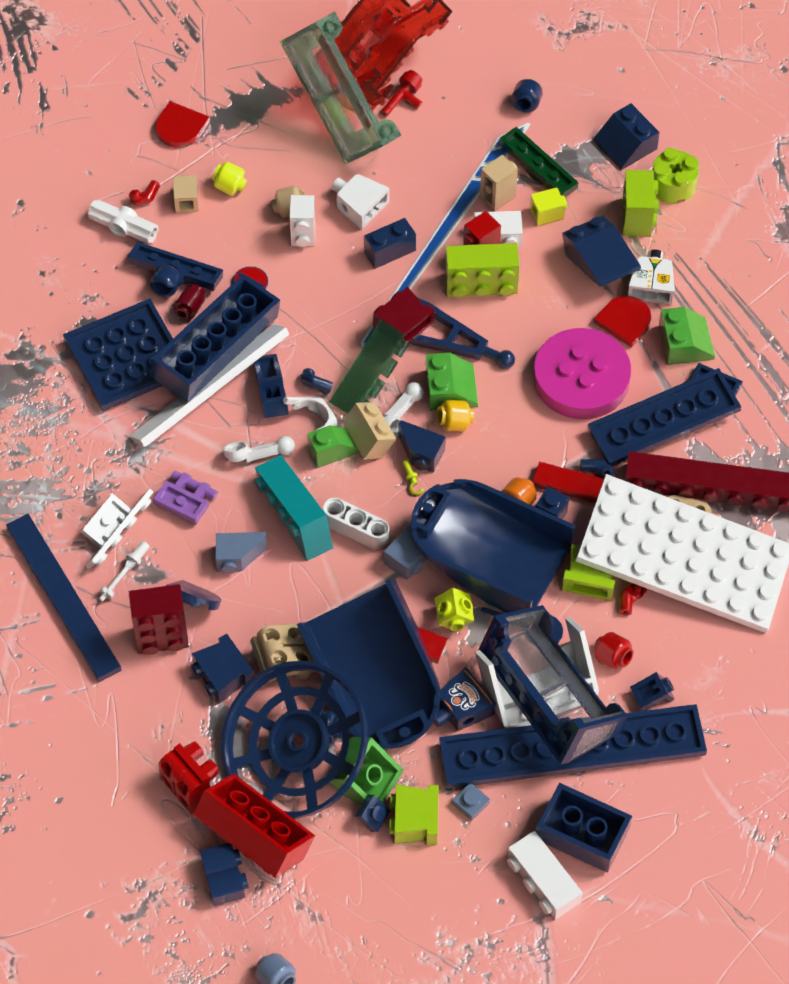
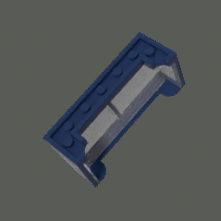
(548, 684)

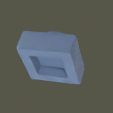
(471, 801)

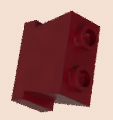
(405, 314)

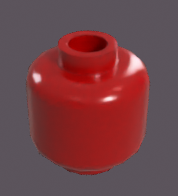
(613, 650)

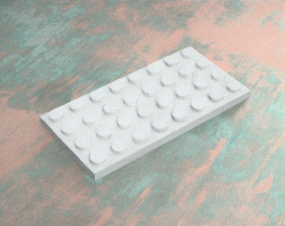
(685, 553)

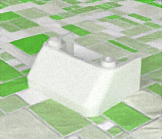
(506, 709)

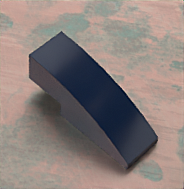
(270, 386)

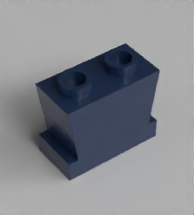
(221, 668)

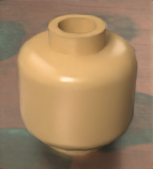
(283, 199)

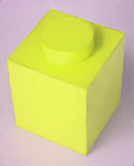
(548, 206)

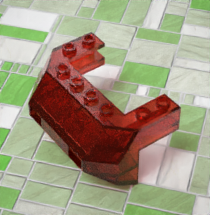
(395, 30)

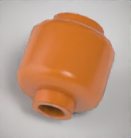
(521, 489)

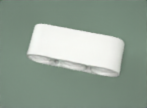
(361, 533)

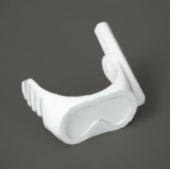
(314, 404)

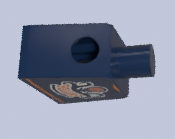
(464, 702)

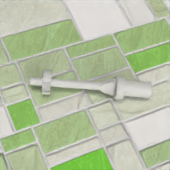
(133, 559)

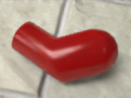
(139, 198)
(629, 596)

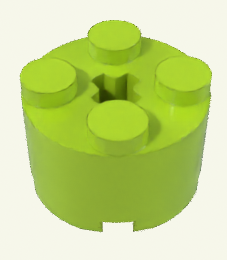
(676, 175)

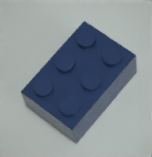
(583, 827)

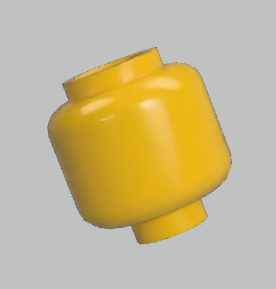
(454, 415)

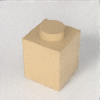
(185, 193)

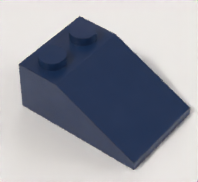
(599, 251)

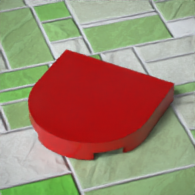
(180, 125)
(625, 319)

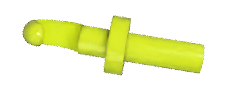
(411, 477)

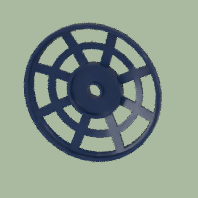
(288, 727)

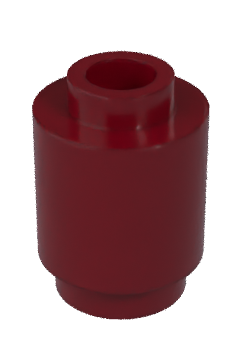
(190, 301)

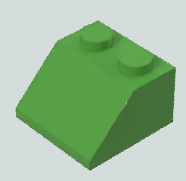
(685, 336)
(450, 379)
(376, 775)

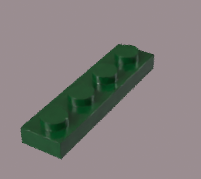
(538, 162)

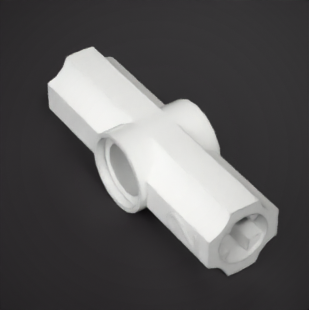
(123, 221)

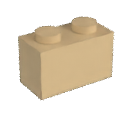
(498, 182)
(369, 430)

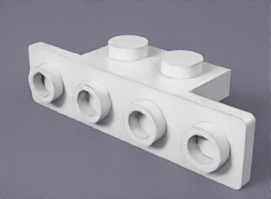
(109, 522)

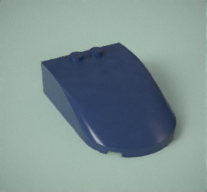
(491, 542)
(385, 661)

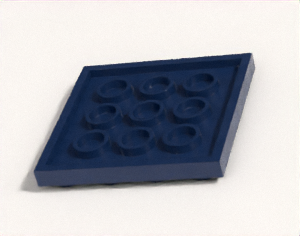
(119, 352)

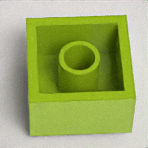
(639, 203)

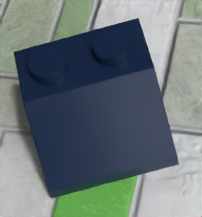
(627, 137)

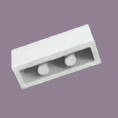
(544, 875)

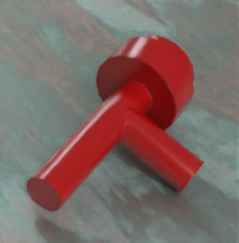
(411, 83)

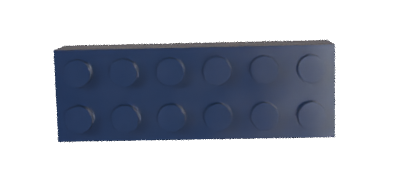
(214, 338)

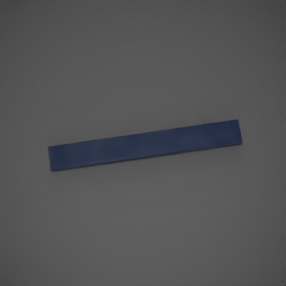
(64, 598)

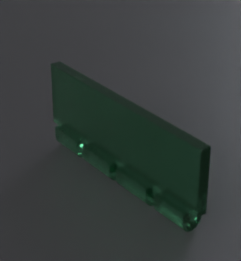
(371, 363)

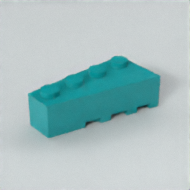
(295, 507)

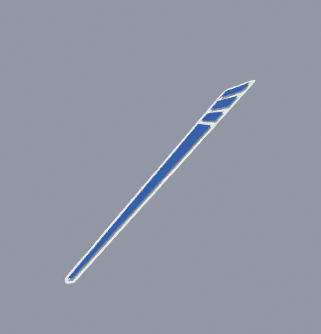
(450, 222)

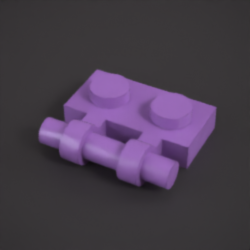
(182, 502)

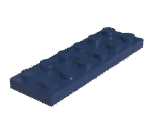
(664, 417)

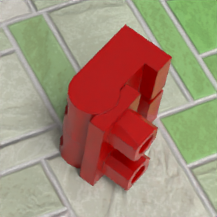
(184, 775)

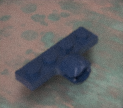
(173, 270)

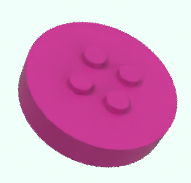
(582, 373)

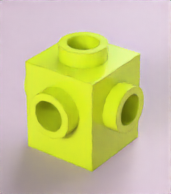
(454, 609)

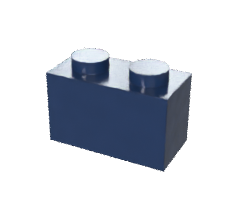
(389, 243)

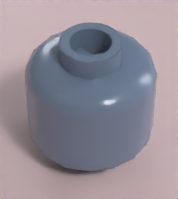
(275, 970)

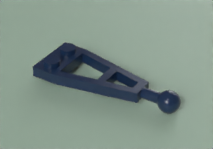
(504, 359)

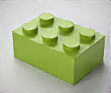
(482, 270)

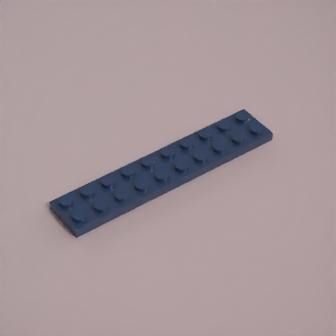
(522, 754)

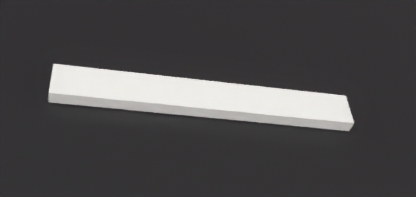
(179, 408)

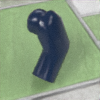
(308, 378)
(598, 466)

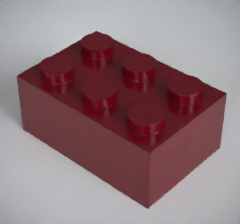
(158, 619)

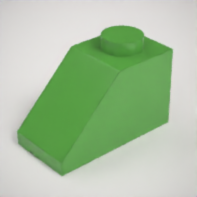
(330, 445)

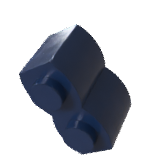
(223, 873)

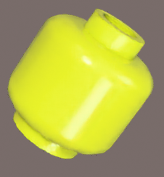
(229, 178)

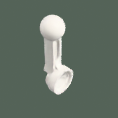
(413, 393)
(239, 450)

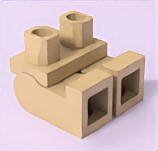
(278, 645)

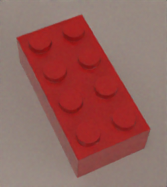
(254, 825)

